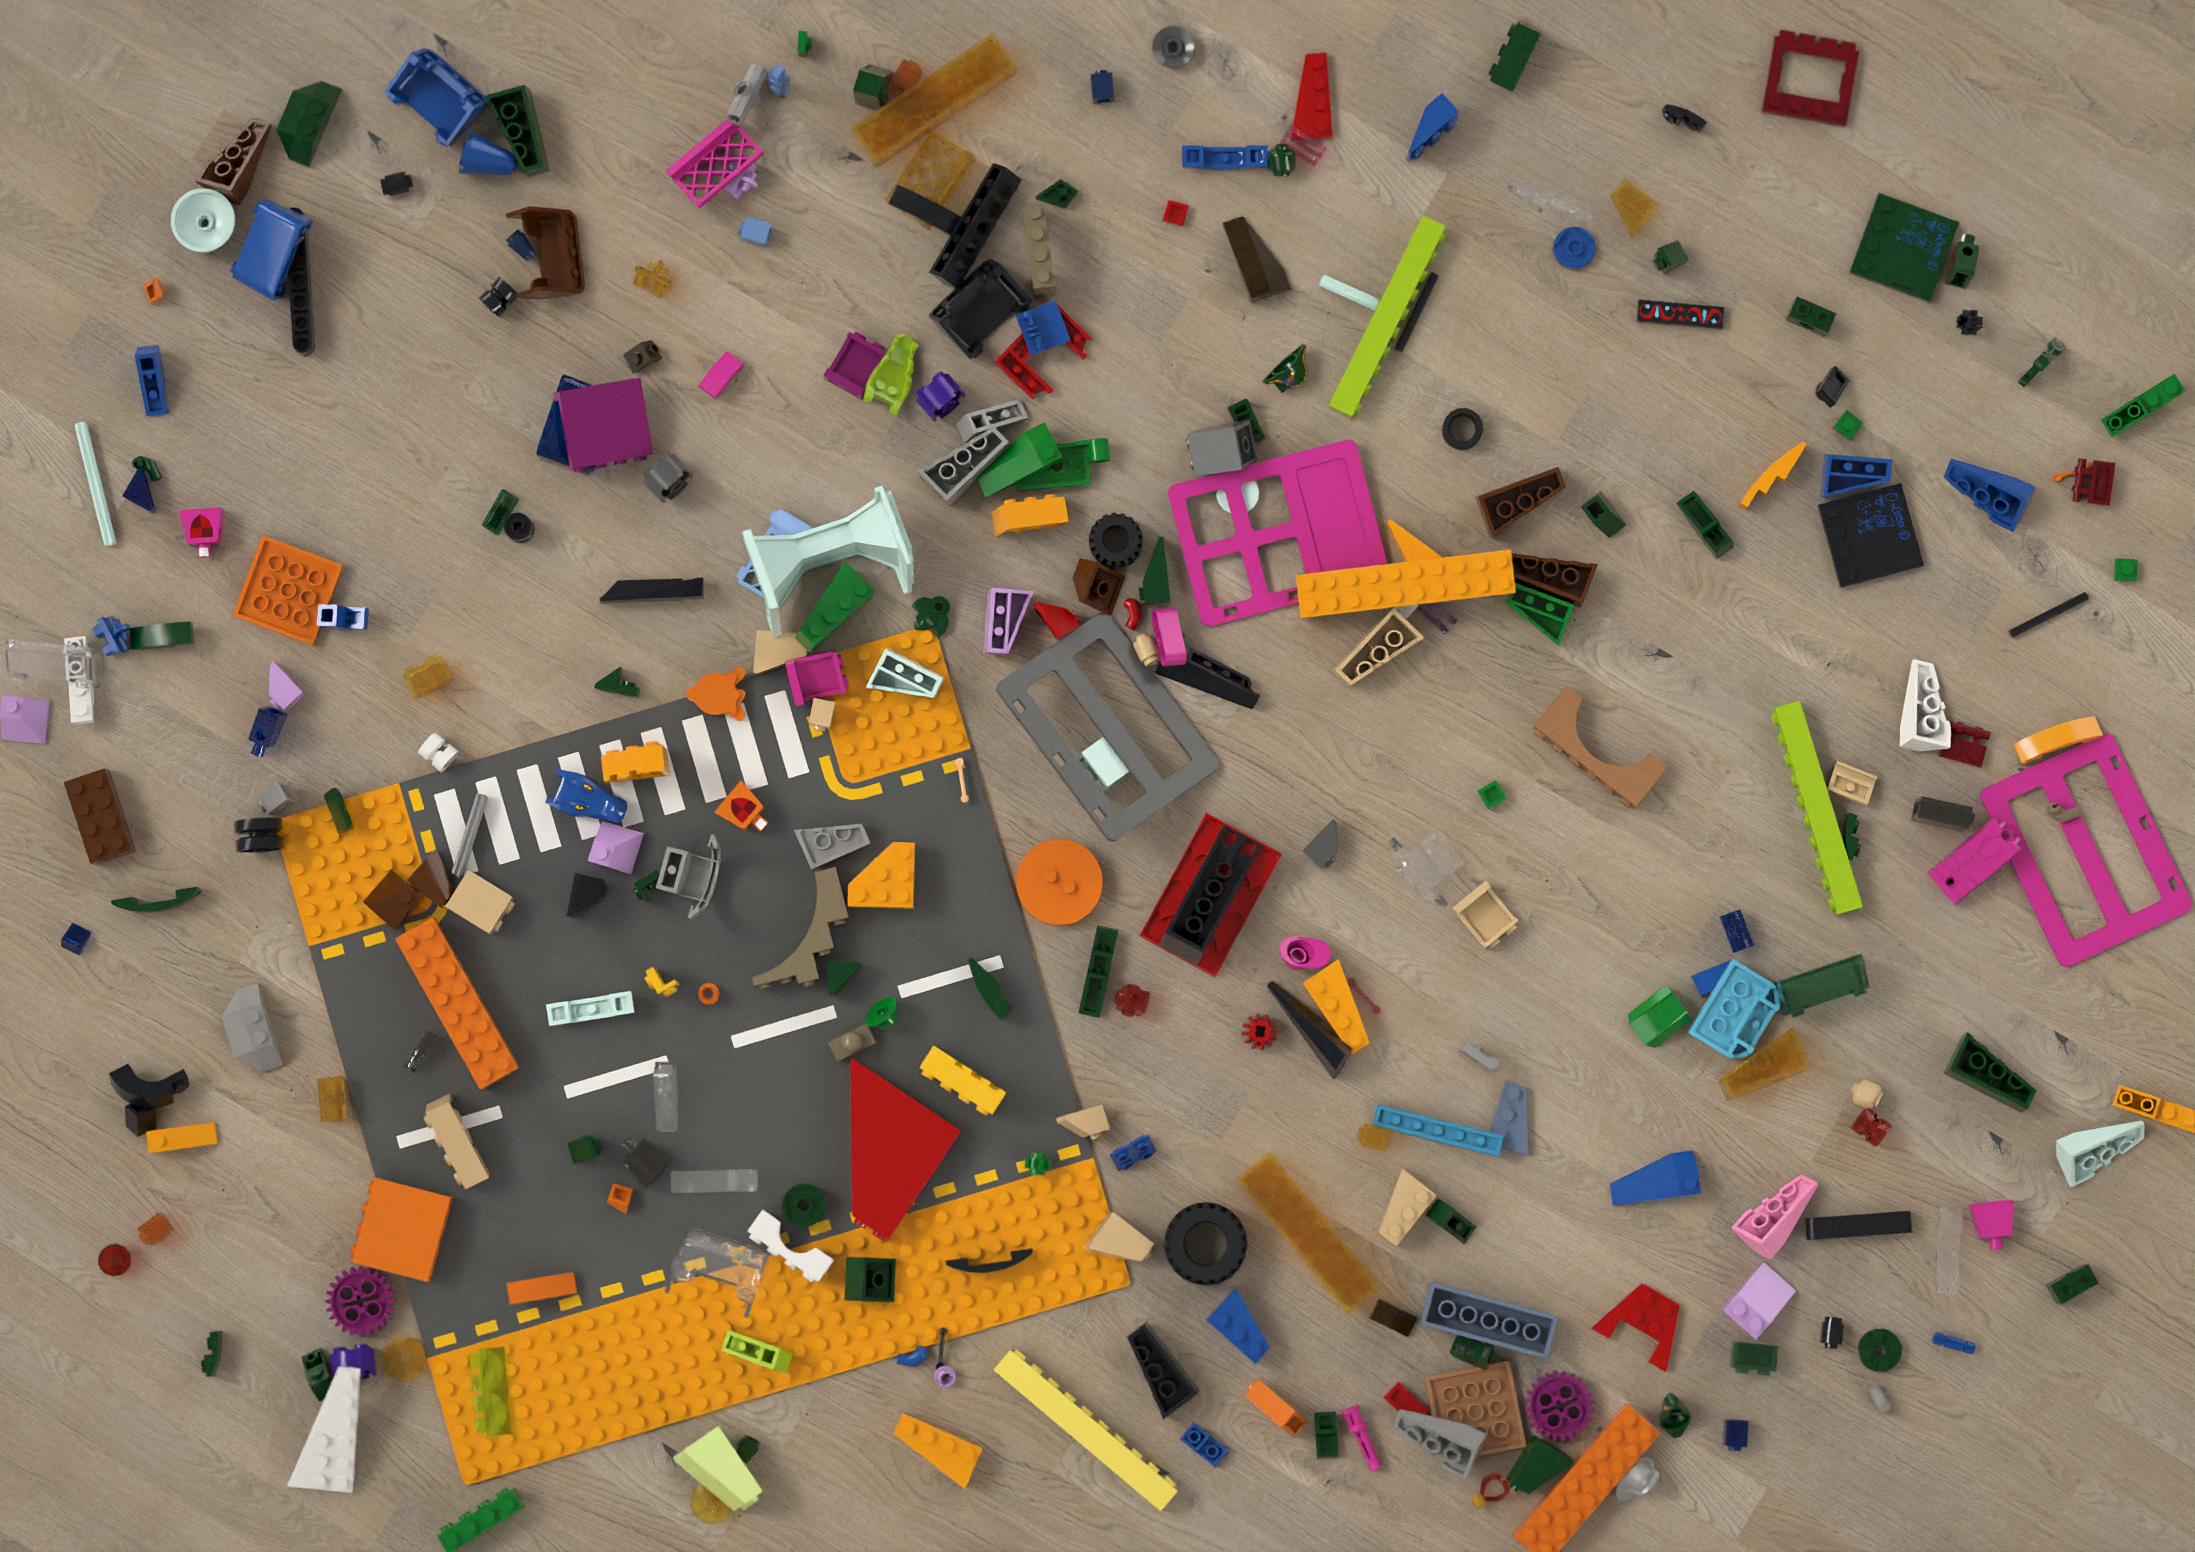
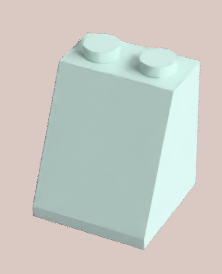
(1103, 764)

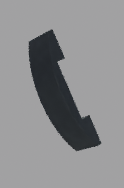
(924, 209)
(963, 1264)

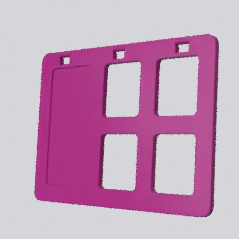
(1328, 518)

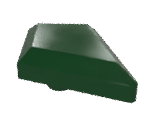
(1058, 194)

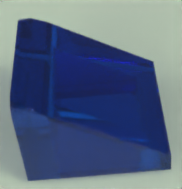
(75, 939)

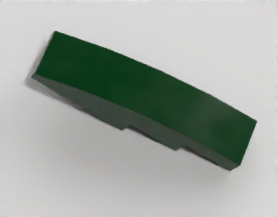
(1098, 971)

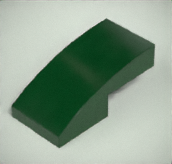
(1326, 1435)

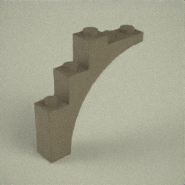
(802, 963)

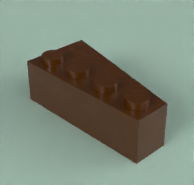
(1511, 502)
(1554, 577)

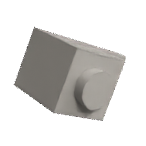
(274, 798)

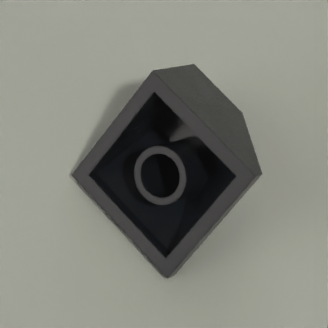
(585, 894)

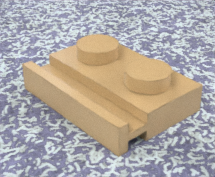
(1851, 783)

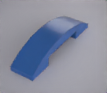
(1224, 157)

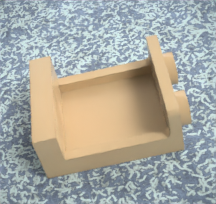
(1485, 915)

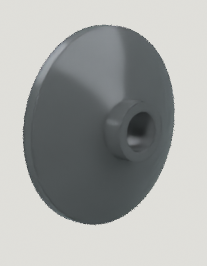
(1170, 37)

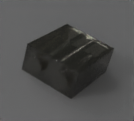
(1942, 814)

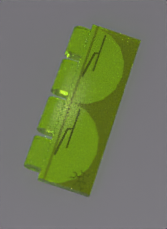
(494, 1391)

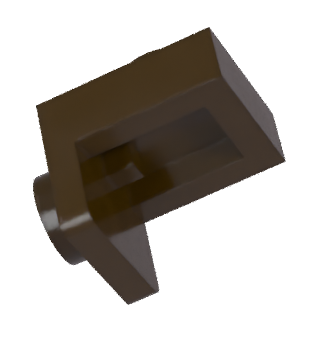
(642, 355)

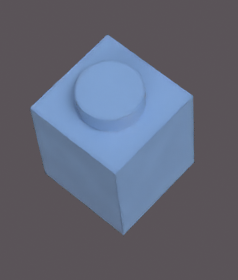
(755, 231)

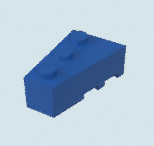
(1848, 473)
(1238, 1326)

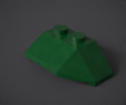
(306, 120)

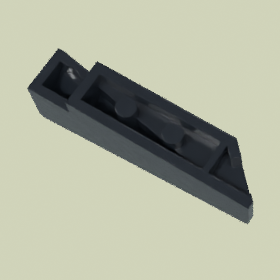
(654, 590)
(1211, 677)

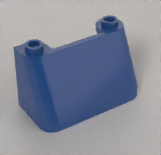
(437, 94)
(270, 248)

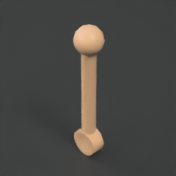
(959, 763)

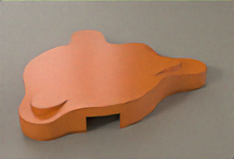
(718, 693)

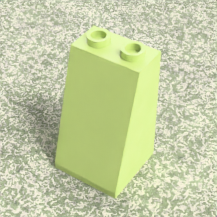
(720, 1470)

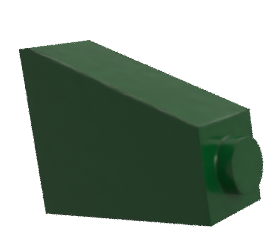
(1537, 1466)

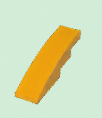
(1778, 471)

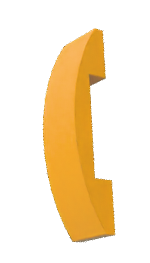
(2057, 737)

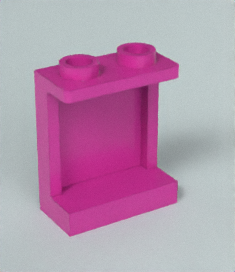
(816, 676)

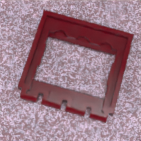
(1806, 107)

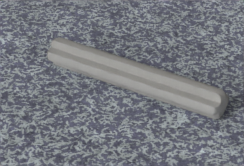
(469, 834)

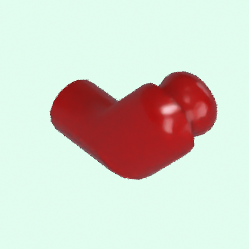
(1135, 613)

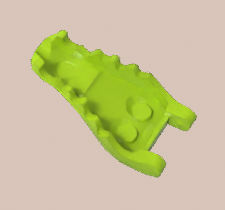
(892, 376)

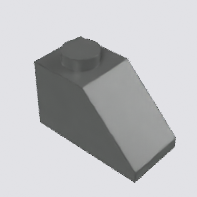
(1323, 846)

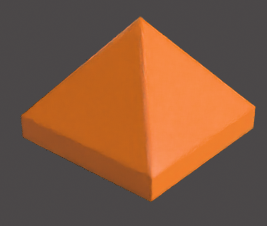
(154, 290)

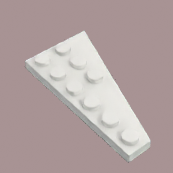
(331, 1447)

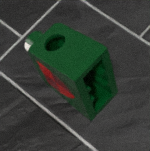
(1963, 262)

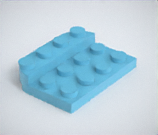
(1736, 1012)

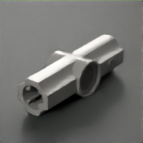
(746, 94)

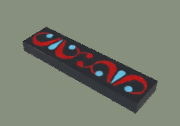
(1680, 314)

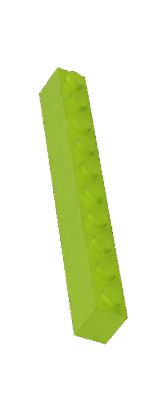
(1386, 318)
(1817, 808)

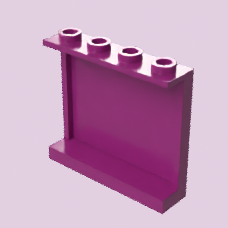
(605, 424)

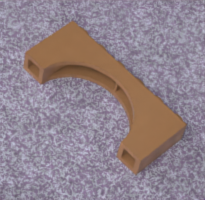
(1627, 782)

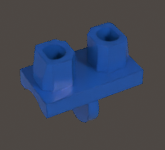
(114, 633)

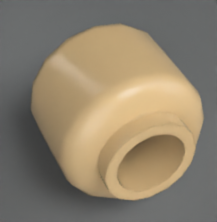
(1867, 1094)

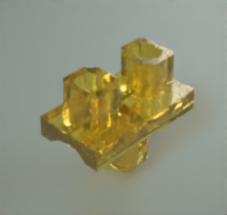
(661, 284)

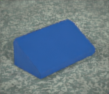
(1707, 980)

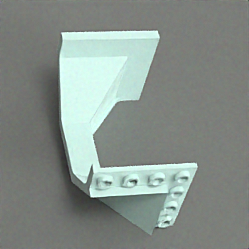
(869, 532)

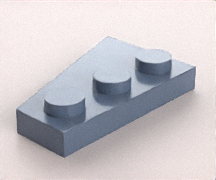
(1511, 1118)

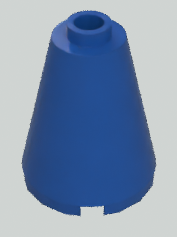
(485, 158)

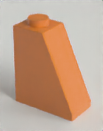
(1275, 1408)

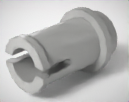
(1879, 1399)

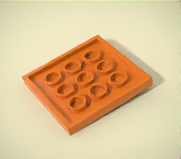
(286, 589)

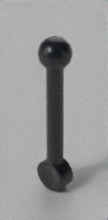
(943, 1331)

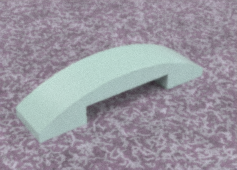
(590, 1008)

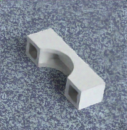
(767, 1230)

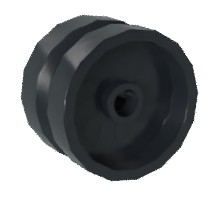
(259, 838)

